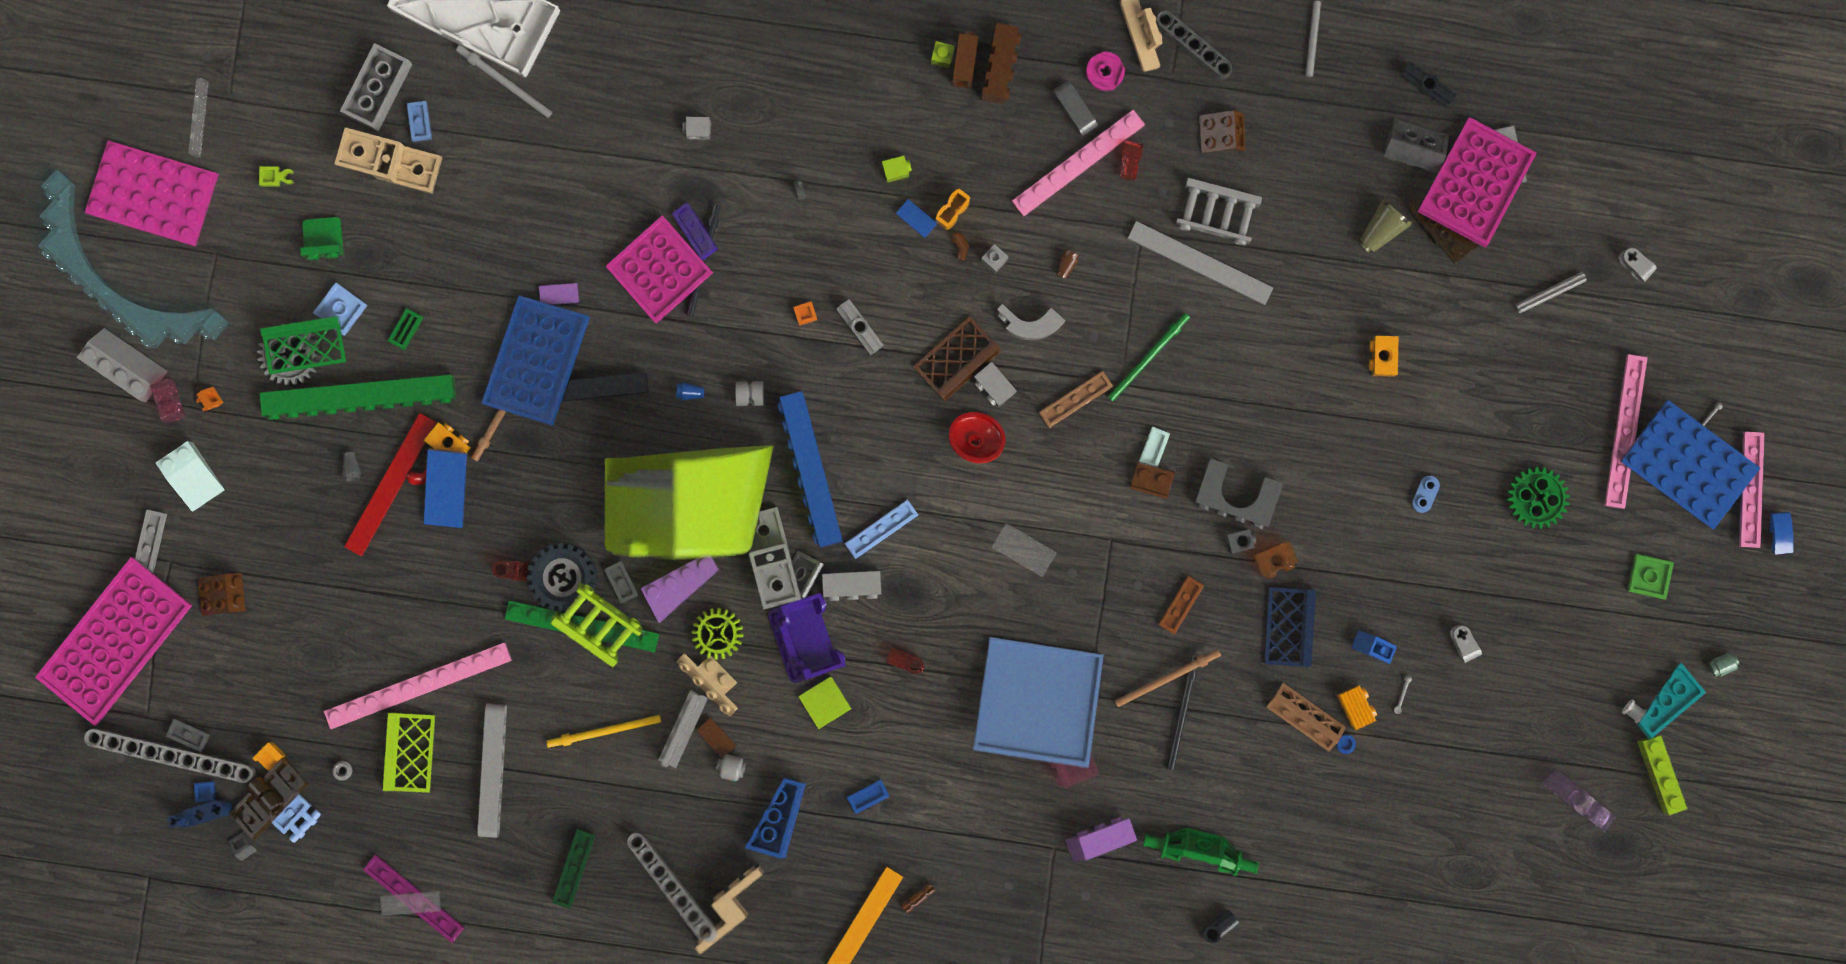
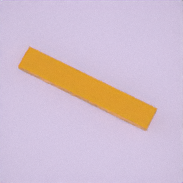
(866, 917)

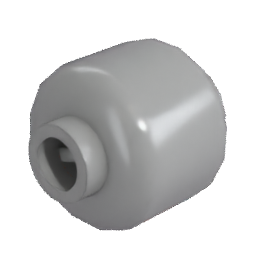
(731, 767)

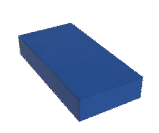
(916, 218)
(868, 796)

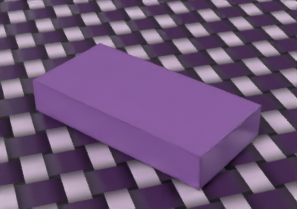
(559, 294)

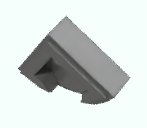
(799, 189)

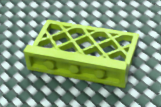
(391, 752)

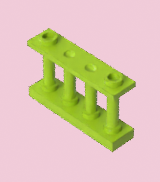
(594, 643)

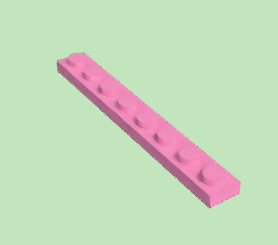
(1078, 163)
(1625, 430)

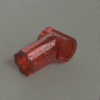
(1131, 155)
(903, 660)

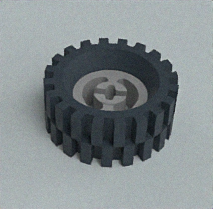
(546, 561)

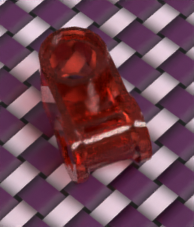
(512, 570)

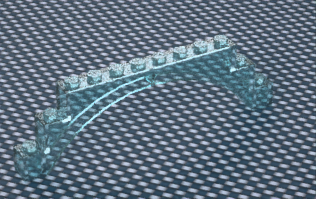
(66, 250)

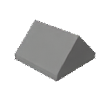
(806, 572)

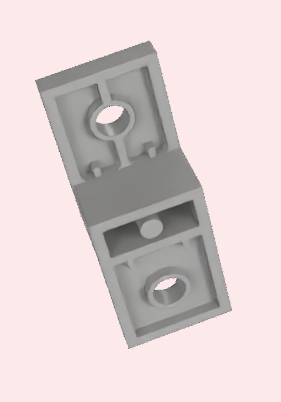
(773, 561)

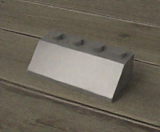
(122, 364)

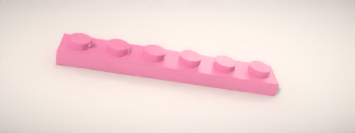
(1752, 495)

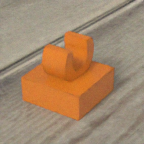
(209, 398)

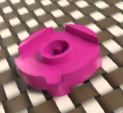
(1107, 82)

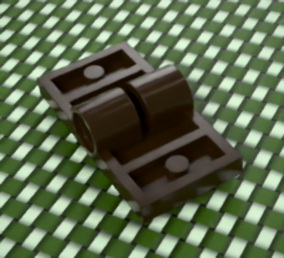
(1451, 242)
(268, 798)

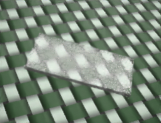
(1024, 550)

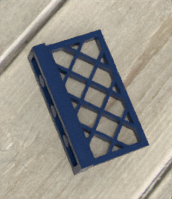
(1307, 627)

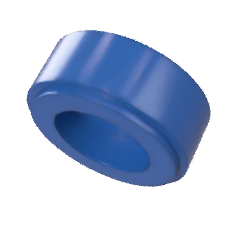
(1346, 744)

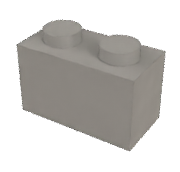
(994, 384)

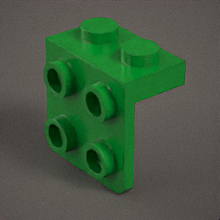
(322, 238)

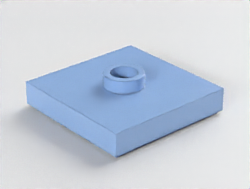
(342, 304)

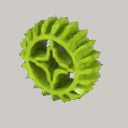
(704, 623)

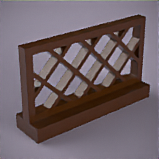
(966, 372)

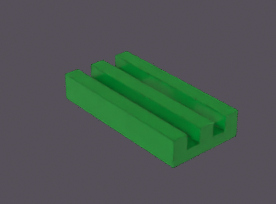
(419, 319)

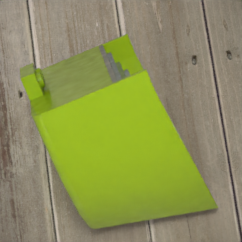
(685, 502)

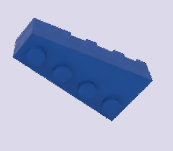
(777, 824)

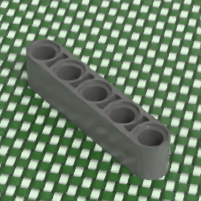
(1196, 54)

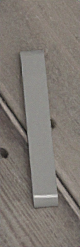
(492, 770)
(679, 892)

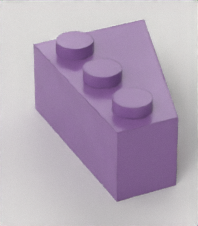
(1101, 839)

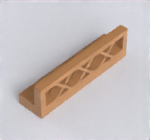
(1304, 719)

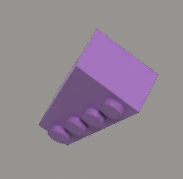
(674, 588)

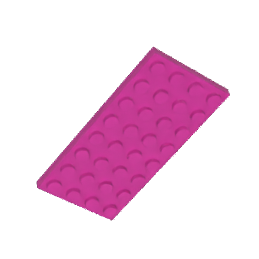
(113, 641)

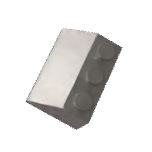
(1416, 145)

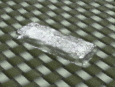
(410, 903)

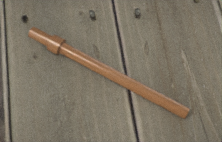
(484, 443)
(1201, 660)

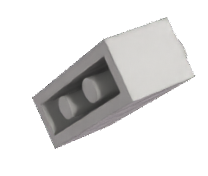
(851, 585)

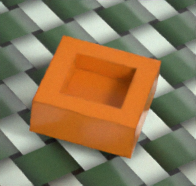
(805, 313)

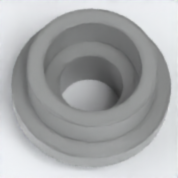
(336, 770)

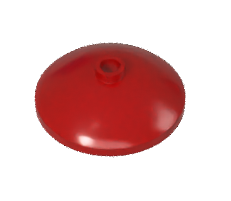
(976, 429)

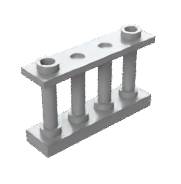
(1213, 192)

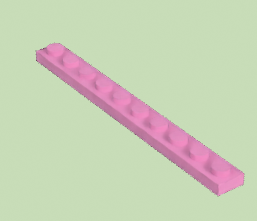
(417, 685)

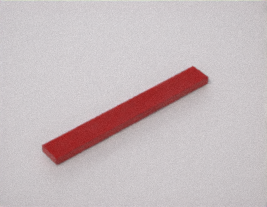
(390, 485)

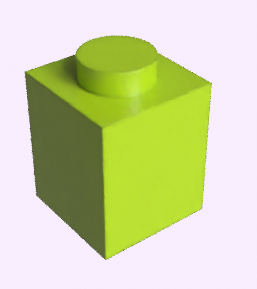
(942, 54)
(896, 168)

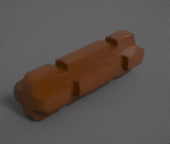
(918, 898)

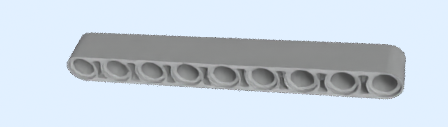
(160, 756)

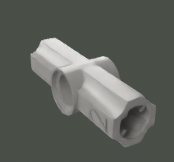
(866, 337)

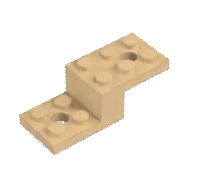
(388, 160)
(729, 907)

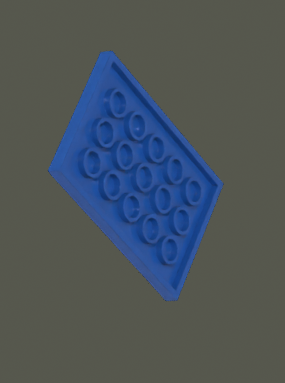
(535, 360)
(1690, 464)

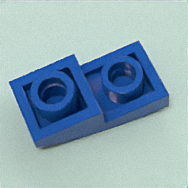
(1782, 532)

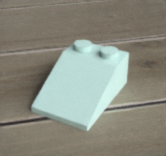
(190, 475)

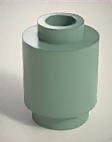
(1723, 664)

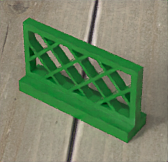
(297, 329)

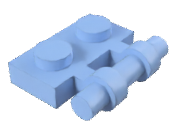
(292, 813)

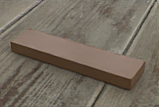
(1075, 399)

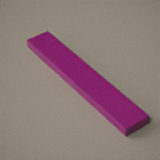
(397, 884)

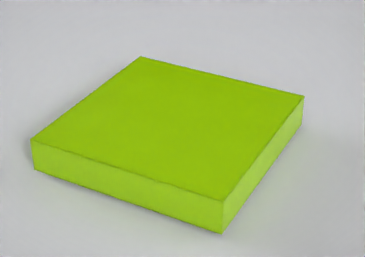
(825, 702)

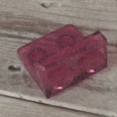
(1070, 775)

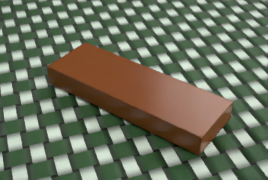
(1181, 605)

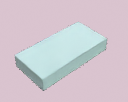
(1154, 446)

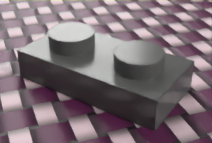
(621, 582)
(188, 735)

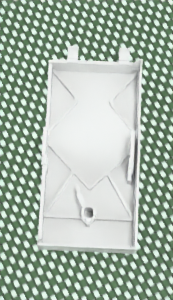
(496, 29)

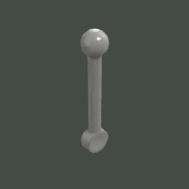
(1718, 406)
(1397, 709)

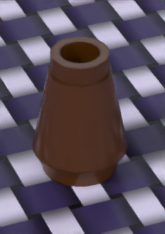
(1067, 263)

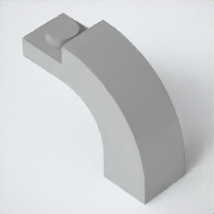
(1030, 330)

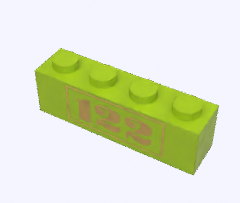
(1662, 775)

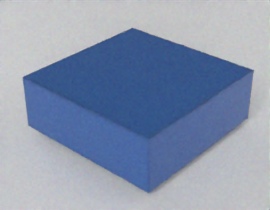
(205, 791)

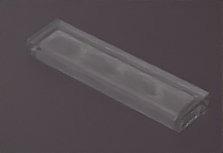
(198, 117)

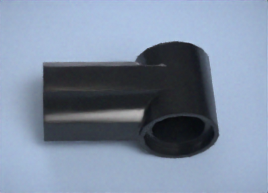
(1221, 925)

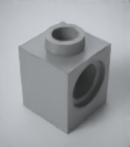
(697, 127)
(994, 258)

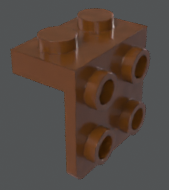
(221, 594)

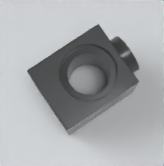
(1232, 541)

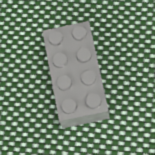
(376, 87)

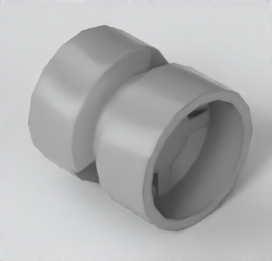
(749, 393)

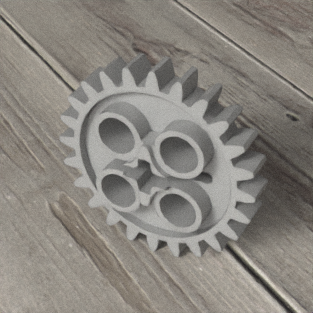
(291, 375)

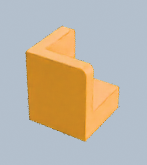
(269, 755)

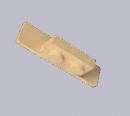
(1143, 33)
(712, 680)

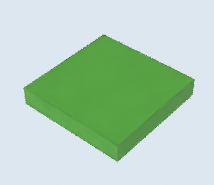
(1650, 576)

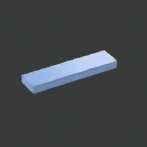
(881, 529)

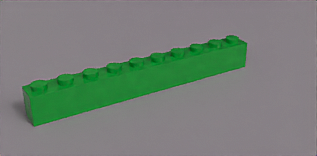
(356, 396)

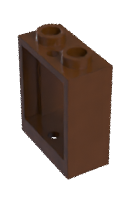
(965, 60)

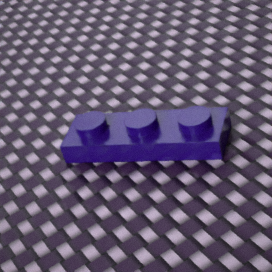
(695, 231)

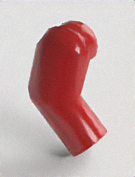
(417, 478)

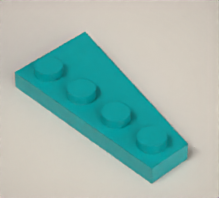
(1673, 699)

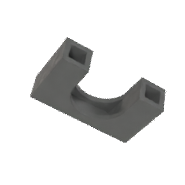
(1258, 513)

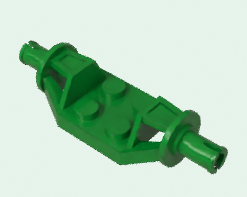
(1202, 847)

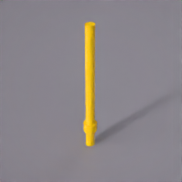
(567, 739)

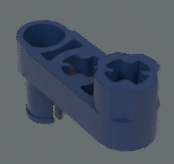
(191, 818)

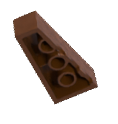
(1000, 64)

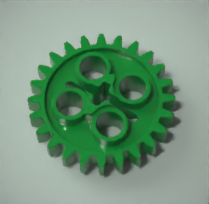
(1552, 488)

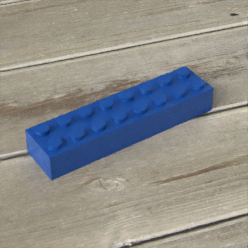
(812, 474)

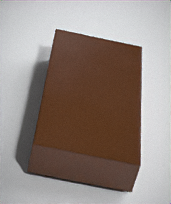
(716, 738)

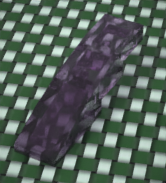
(1579, 800)

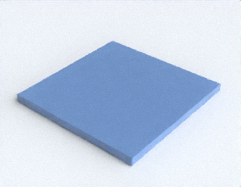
(1038, 702)

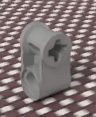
(1639, 266)
(1466, 646)

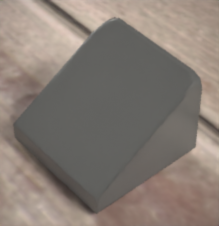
(242, 846)

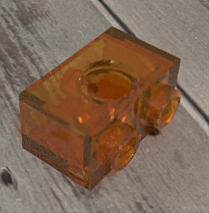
(1284, 552)

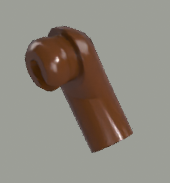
(963, 245)

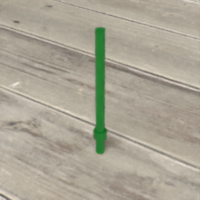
(1173, 330)

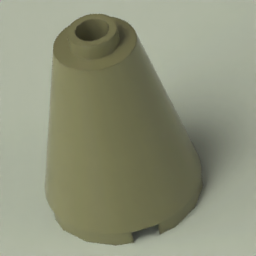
(1383, 227)

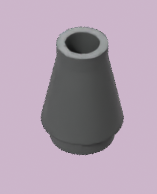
(351, 469)

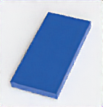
(445, 488)

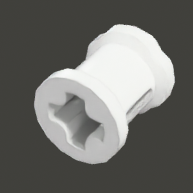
(1633, 711)

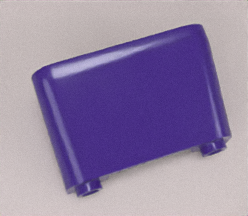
(804, 639)

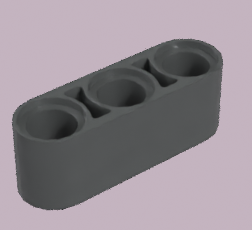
(1074, 108)

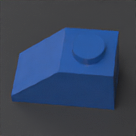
(1374, 647)

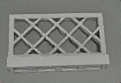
(683, 729)

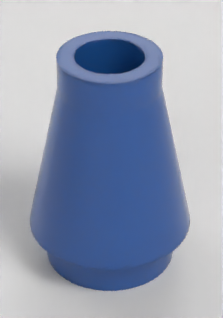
(688, 391)

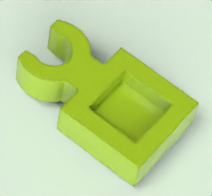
(272, 176)

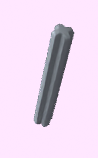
(1551, 292)

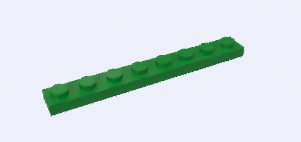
(542, 618)

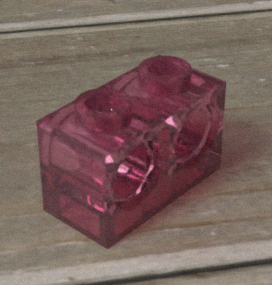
(167, 401)

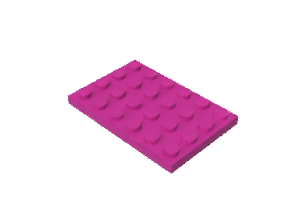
(1477, 182)
(151, 193)

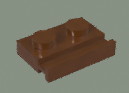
(1152, 480)

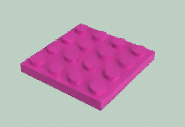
(659, 269)

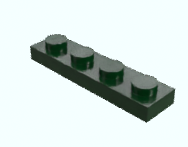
(574, 869)

